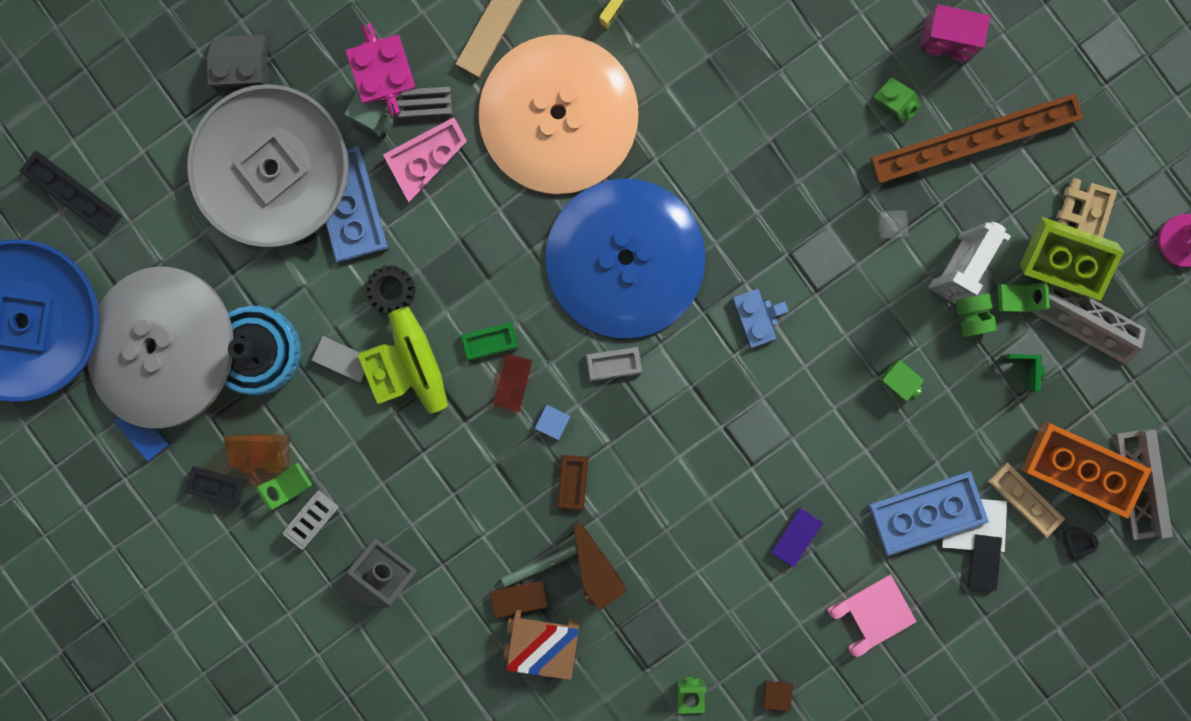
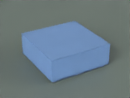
(552, 422)

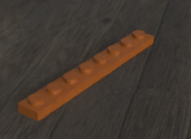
(976, 138)

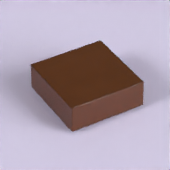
(777, 695)

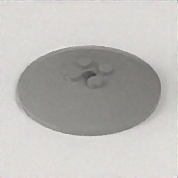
(230, 162)
(189, 354)

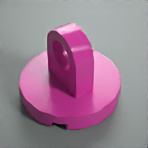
(1175, 240)

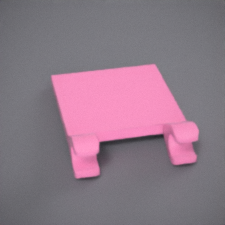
(878, 613)

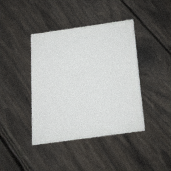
(996, 515)

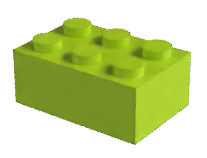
(1071, 258)

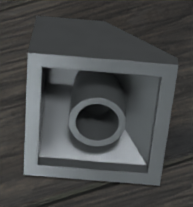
(376, 576)

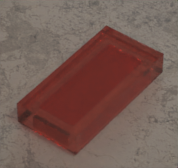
(513, 382)

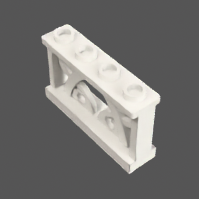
(970, 261)

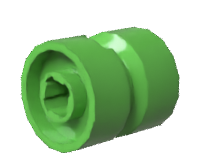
(976, 315)

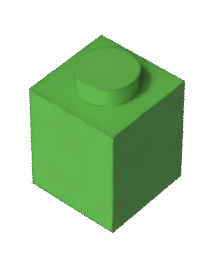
(901, 381)

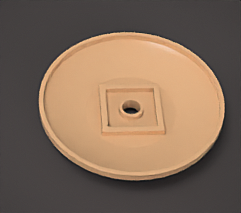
(568, 151)

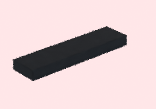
(71, 193)

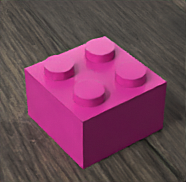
(954, 32)

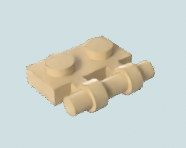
(1094, 209)

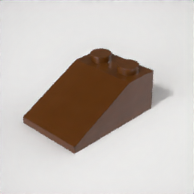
(599, 577)

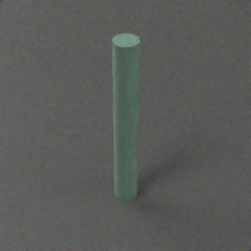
(539, 566)

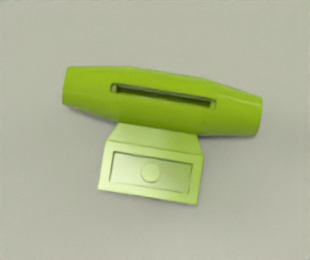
(405, 364)

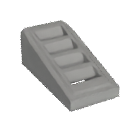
(311, 534)

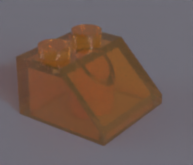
(258, 451)

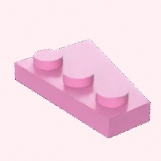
(424, 156)

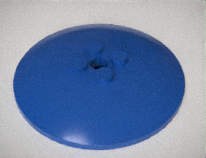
(619, 297)
(60, 317)

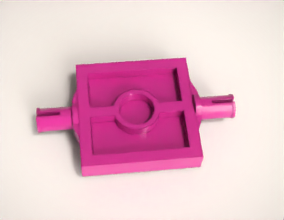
(380, 69)

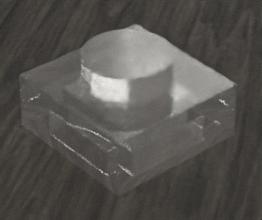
(893, 224)

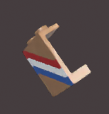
(541, 647)

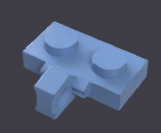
(758, 317)

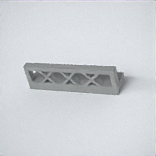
(1091, 326)
(1154, 486)

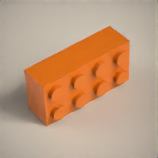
(1086, 469)

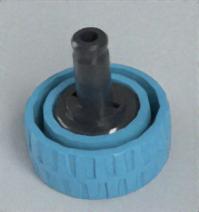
(262, 350)

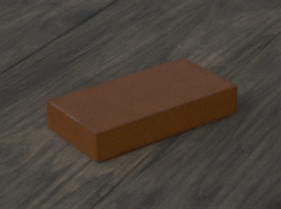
(572, 482)
(519, 597)

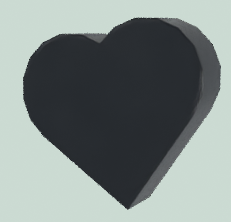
(1079, 543)

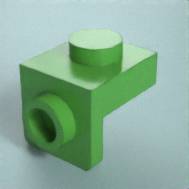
(898, 100)

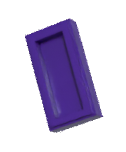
(796, 537)

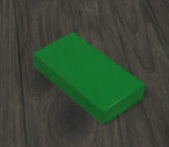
(489, 341)

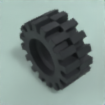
(378, 278)

